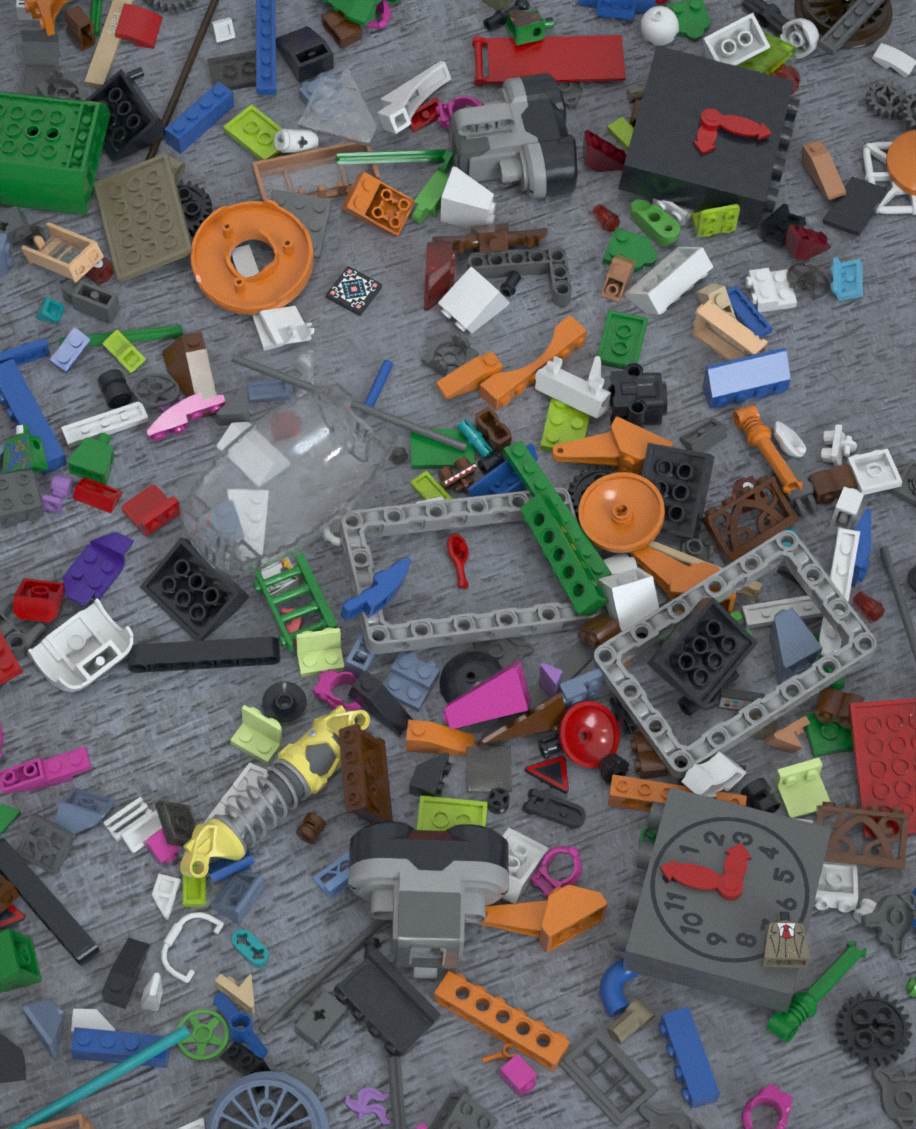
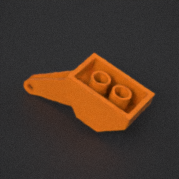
(621, 447)
(675, 576)
(553, 921)

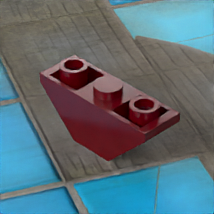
(601, 154)
(805, 242)

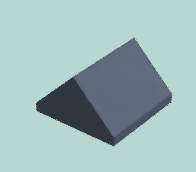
(239, 895)

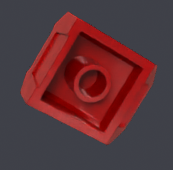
(38, 600)

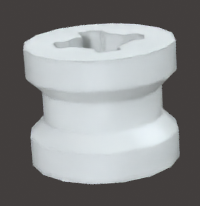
(867, 907)

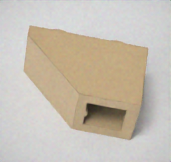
(718, 296)

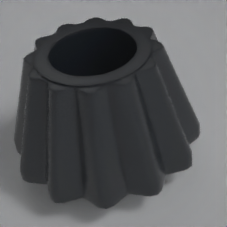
(612, 765)

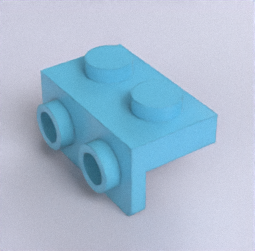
(847, 279)

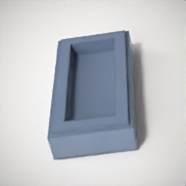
(267, 391)

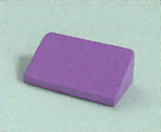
(550, 679)

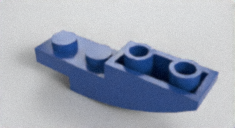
(383, 589)

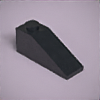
(379, 702)
(125, 973)

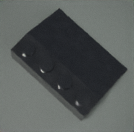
(132, 118)
(683, 483)
(193, 591)
(702, 652)

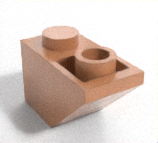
(618, 277)

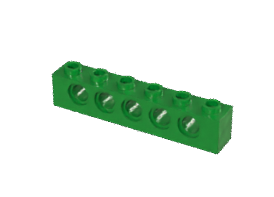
(593, 595)

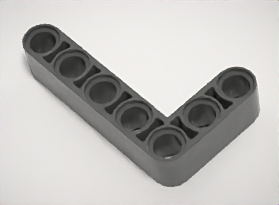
(550, 261)

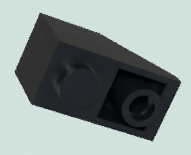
(429, 776)
(11, 1061)

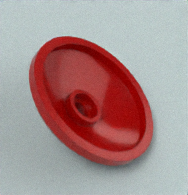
(599, 732)

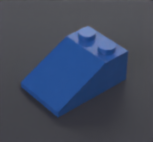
(864, 548)

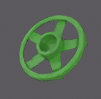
(204, 1034)

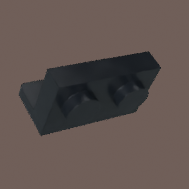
(776, 225)

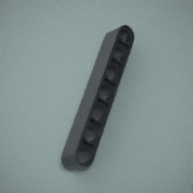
(204, 654)
(46, 905)

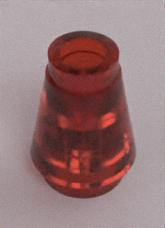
(606, 218)
(869, 607)

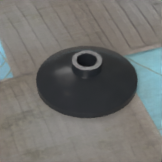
(282, 693)

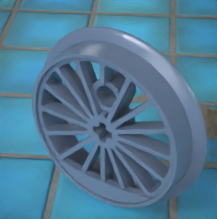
(268, 1078)

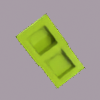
(124, 351)

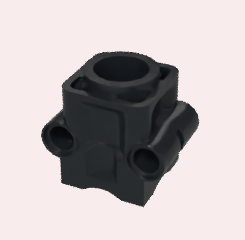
(637, 396)

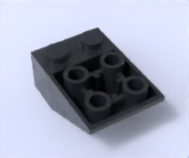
(305, 53)

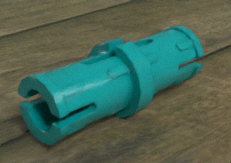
(475, 438)

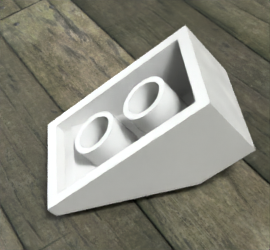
(524, 860)

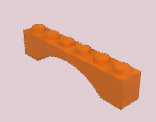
(504, 386)

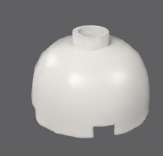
(659, 25)
(802, 35)

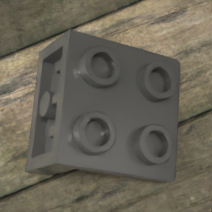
(462, 1113)

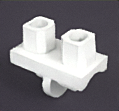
(840, 445)

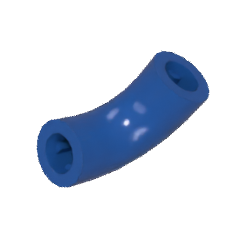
(612, 986)

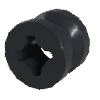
(500, 796)

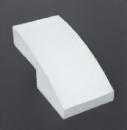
(892, 57)

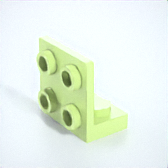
(319, 651)
(258, 735)
(801, 787)

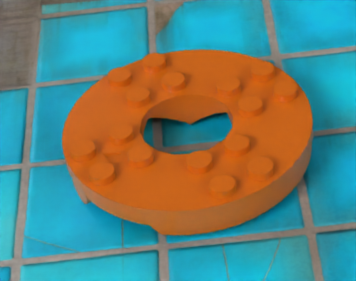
(277, 282)

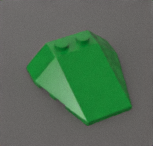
(357, 10)

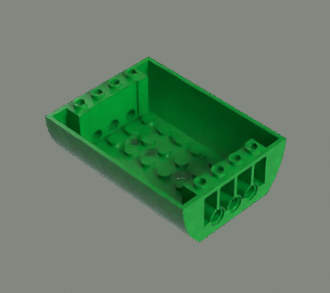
(45, 170)

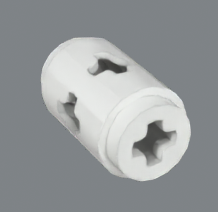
(295, 140)

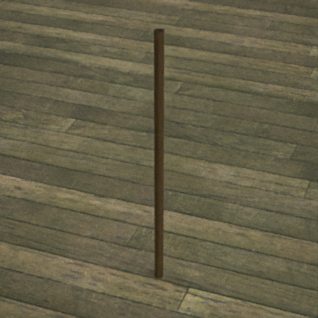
(184, 74)

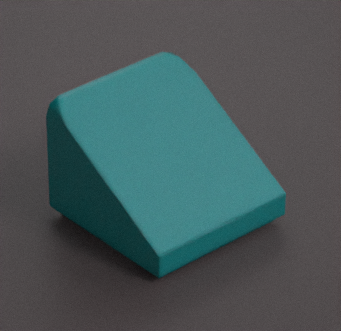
(50, 311)

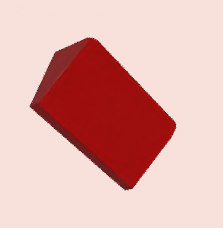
(424, 115)
(97, 495)

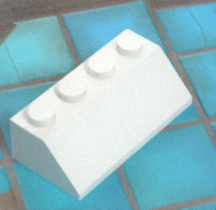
(669, 279)

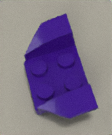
(96, 568)

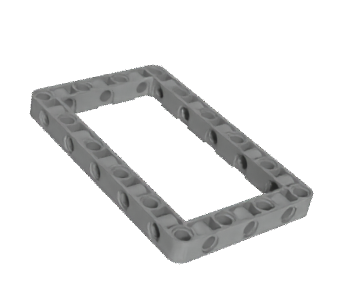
(446, 631)
(771, 707)

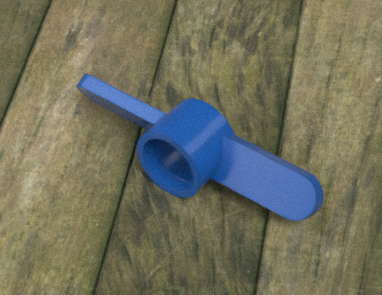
(236, 1019)

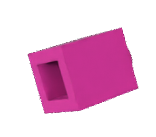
(159, 848)
(518, 1075)

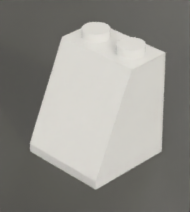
(466, 202)
(472, 301)
(629, 596)

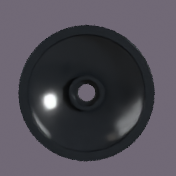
(455, 673)

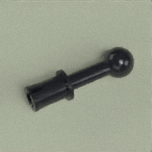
(499, 17)

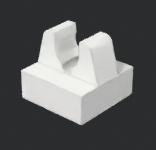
(223, 29)

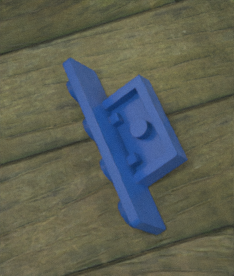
(619, 8)
(500, 480)

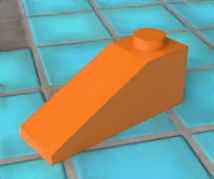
(469, 375)
(436, 738)

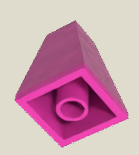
(492, 698)

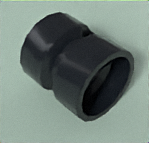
(115, 388)
(759, 796)

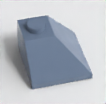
(82, 809)
(46, 1024)

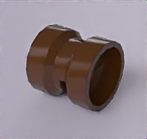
(311, 827)

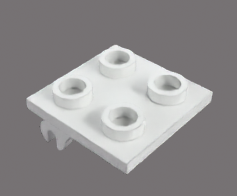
(286, 325)

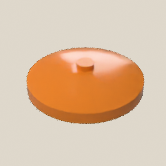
(902, 162)
(621, 512)

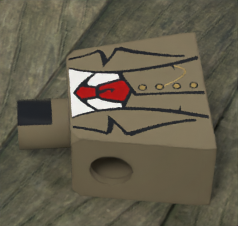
(786, 944)

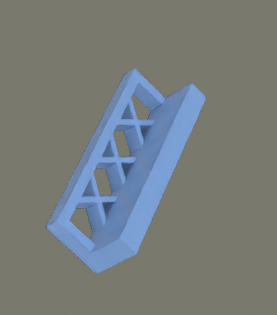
(336, 884)

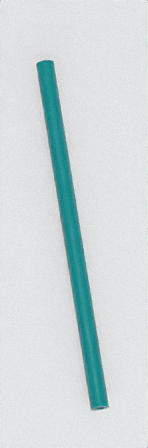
(104, 1079)

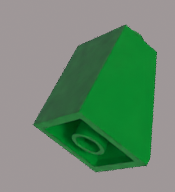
(17, 961)

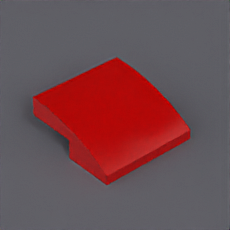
(138, 25)

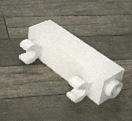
(572, 390)

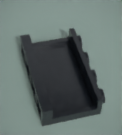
(386, 1003)

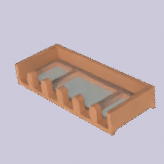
(311, 172)

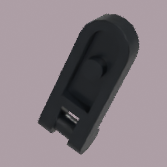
(554, 809)

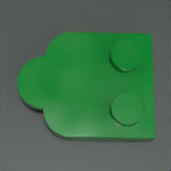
(692, 18)
(632, 247)

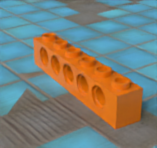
(641, 793)
(506, 1032)

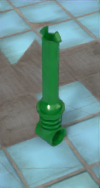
(804, 1004)

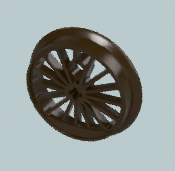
(837, 8)

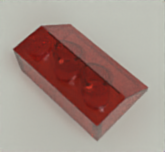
(438, 272)

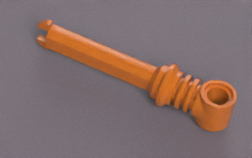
(759, 436)

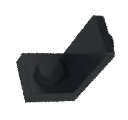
(244, 1061)

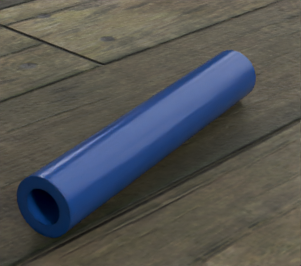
(378, 383)

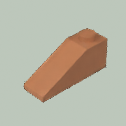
(822, 170)

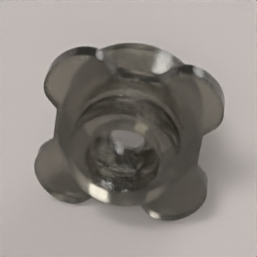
(36, 231)

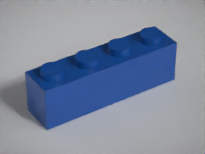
(199, 117)
(114, 1046)
(689, 1058)

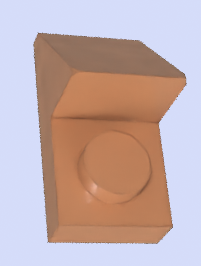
(786, 738)

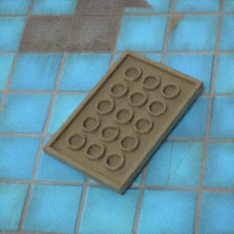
(143, 217)

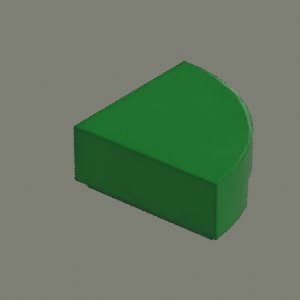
(448, 163)

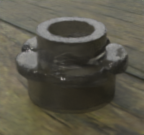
(398, 456)

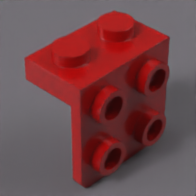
(151, 510)

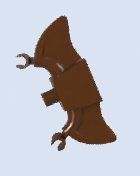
(493, 238)

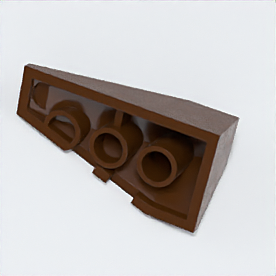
(190, 367)
(535, 721)

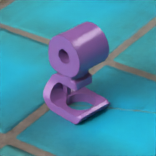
(60, 487)

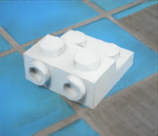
(770, 290)
(874, 471)
(837, 887)

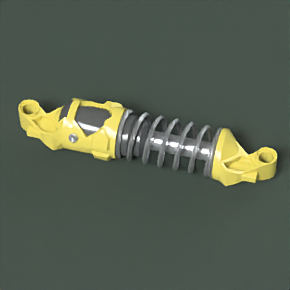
(296, 775)

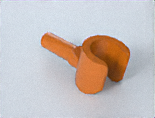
(502, 1054)

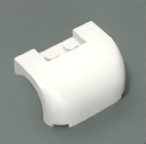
(82, 649)

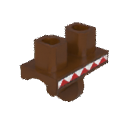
(465, 469)

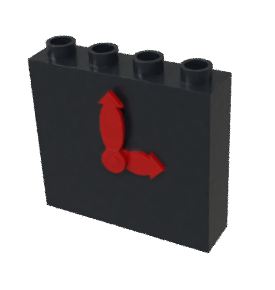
(709, 135)

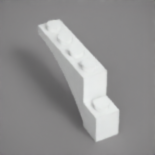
(404, 101)

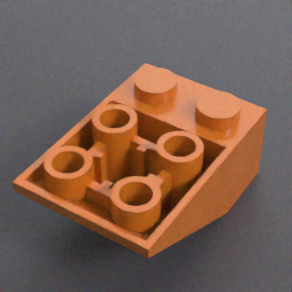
(377, 204)

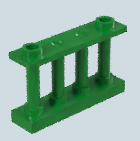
(308, 587)

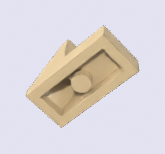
(240, 995)

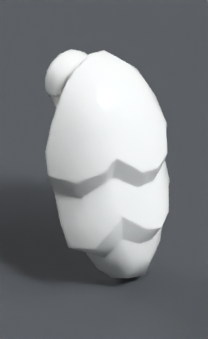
(788, 440)

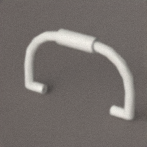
(173, 933)

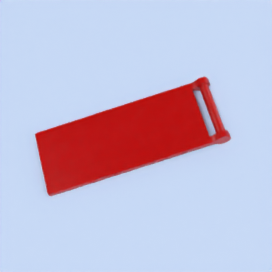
(560, 56)

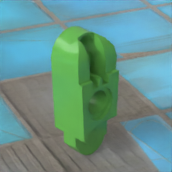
(430, 197)
(655, 222)

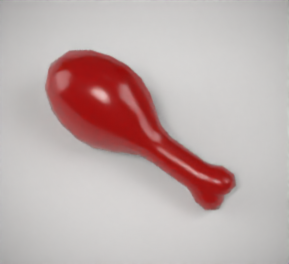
(456, 546)

